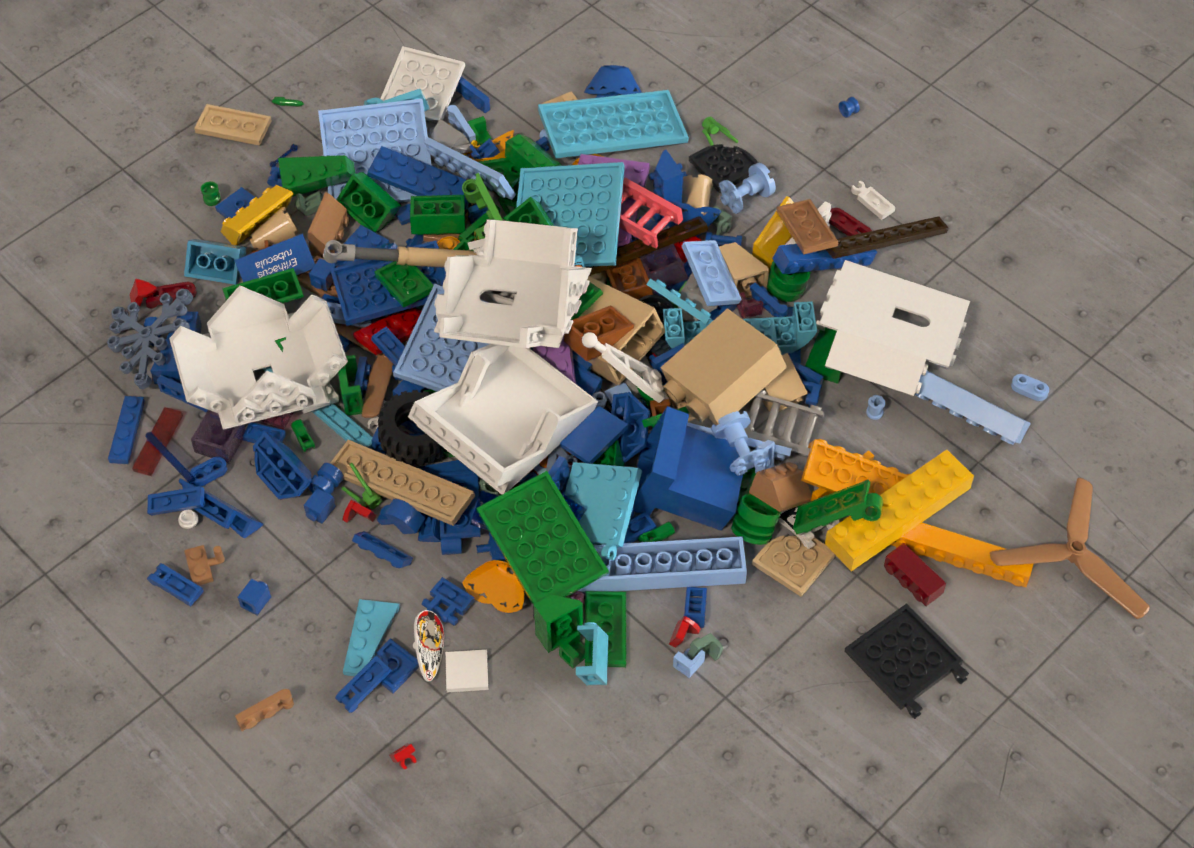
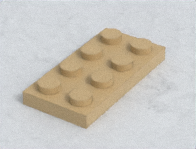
(233, 124)

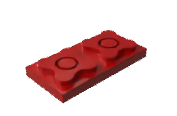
(399, 323)

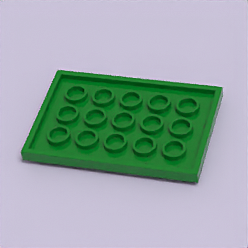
(542, 539)

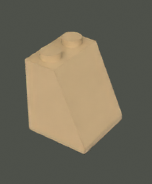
(744, 268)
(786, 386)

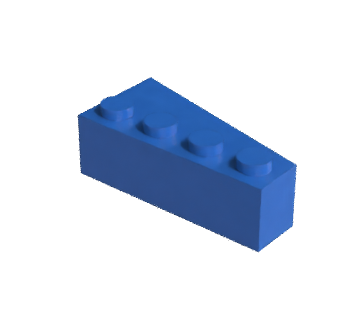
(169, 368)

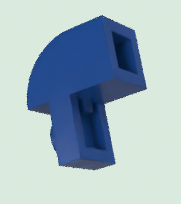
(402, 515)

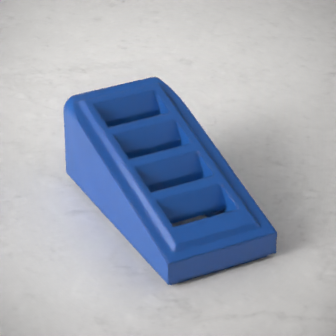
(697, 604)

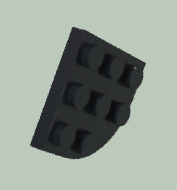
(723, 163)

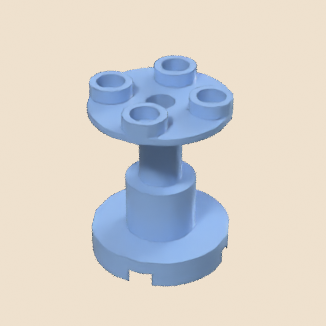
(756, 182)
(732, 427)

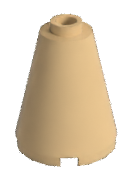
(697, 191)
(275, 230)

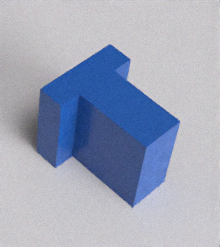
(687, 473)

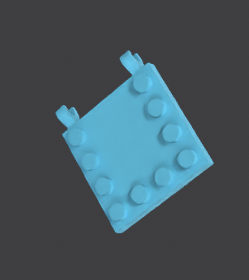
(609, 499)

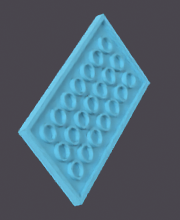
(612, 123)

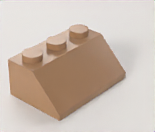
(327, 225)
(781, 487)

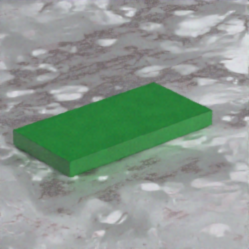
(609, 613)

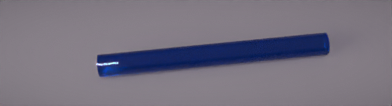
(170, 457)

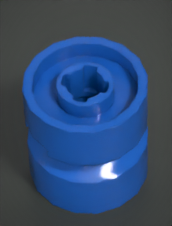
(327, 479)

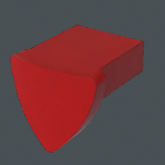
(140, 290)
(354, 508)
(683, 625)

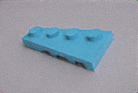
(674, 297)
(368, 633)

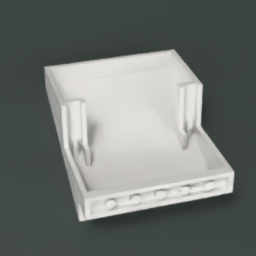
(503, 413)

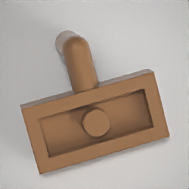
(200, 565)

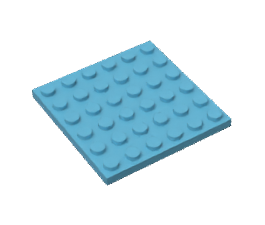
(582, 199)

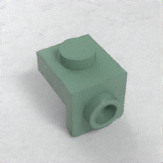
(309, 204)
(722, 222)
(708, 644)

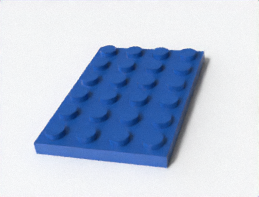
(365, 297)

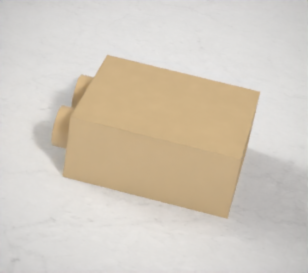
(636, 342)
(722, 368)

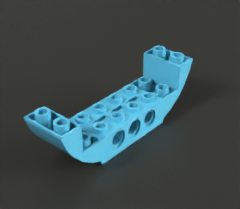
(787, 332)

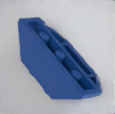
(632, 412)
(280, 467)

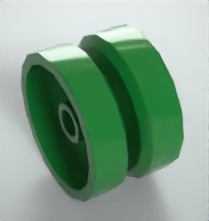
(786, 286)

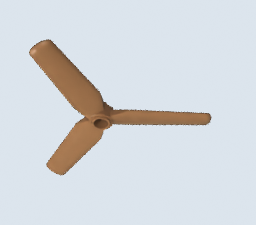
(378, 378)
(1076, 552)

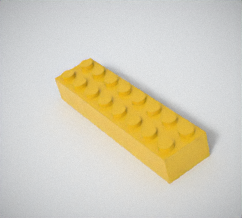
(903, 509)

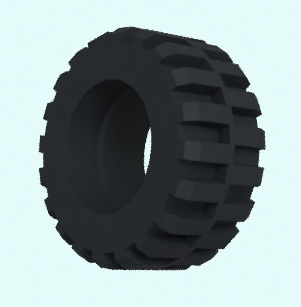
(397, 443)

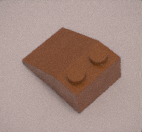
(630, 279)
(605, 323)

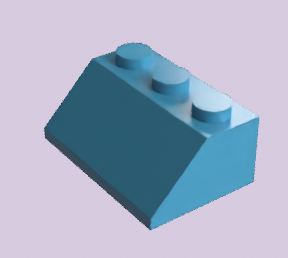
(213, 261)

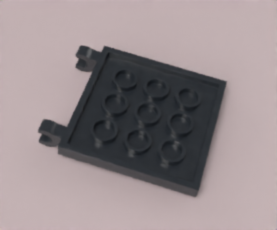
(905, 658)

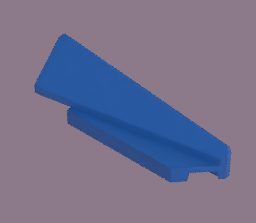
(584, 378)
(225, 514)

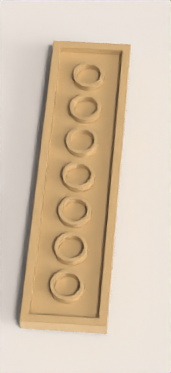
(404, 482)

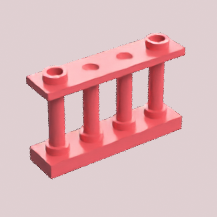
(655, 203)

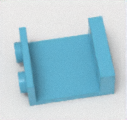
(597, 672)

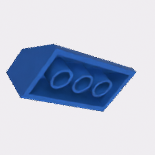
(667, 181)

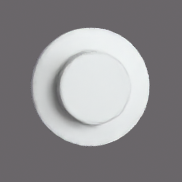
(188, 519)

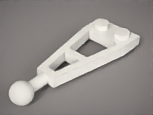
(651, 382)

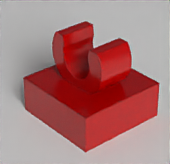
(403, 753)

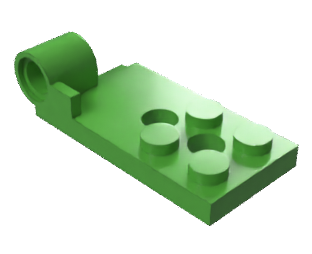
(480, 196)

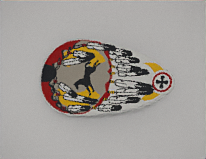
(428, 643)

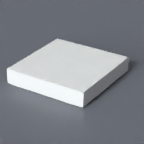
(466, 671)

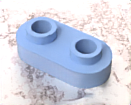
(1030, 387)

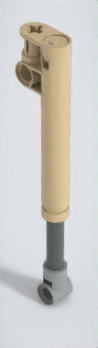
(410, 256)

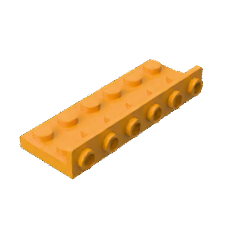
(837, 469)

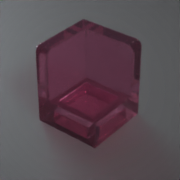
(749, 308)

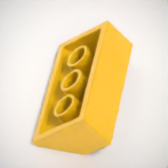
(256, 214)
(771, 237)

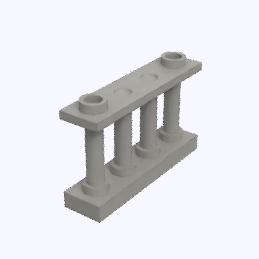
(800, 448)

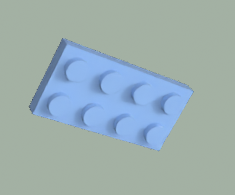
(711, 273)

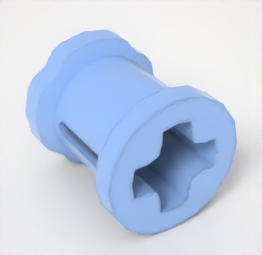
(875, 407)

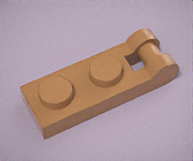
(264, 709)

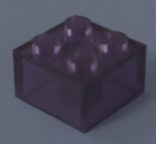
(665, 266)
(215, 441)

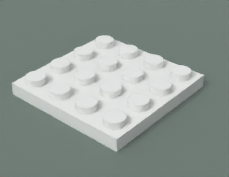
(431, 73)

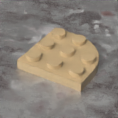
(793, 563)

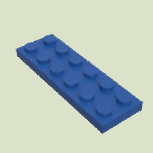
(414, 175)

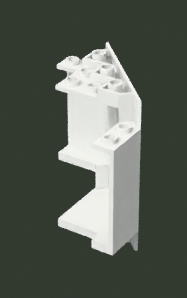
(521, 260)
(241, 338)
(882, 347)

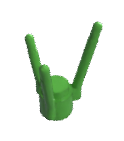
(711, 126)
(370, 498)

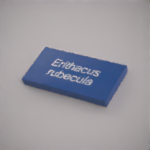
(277, 258)

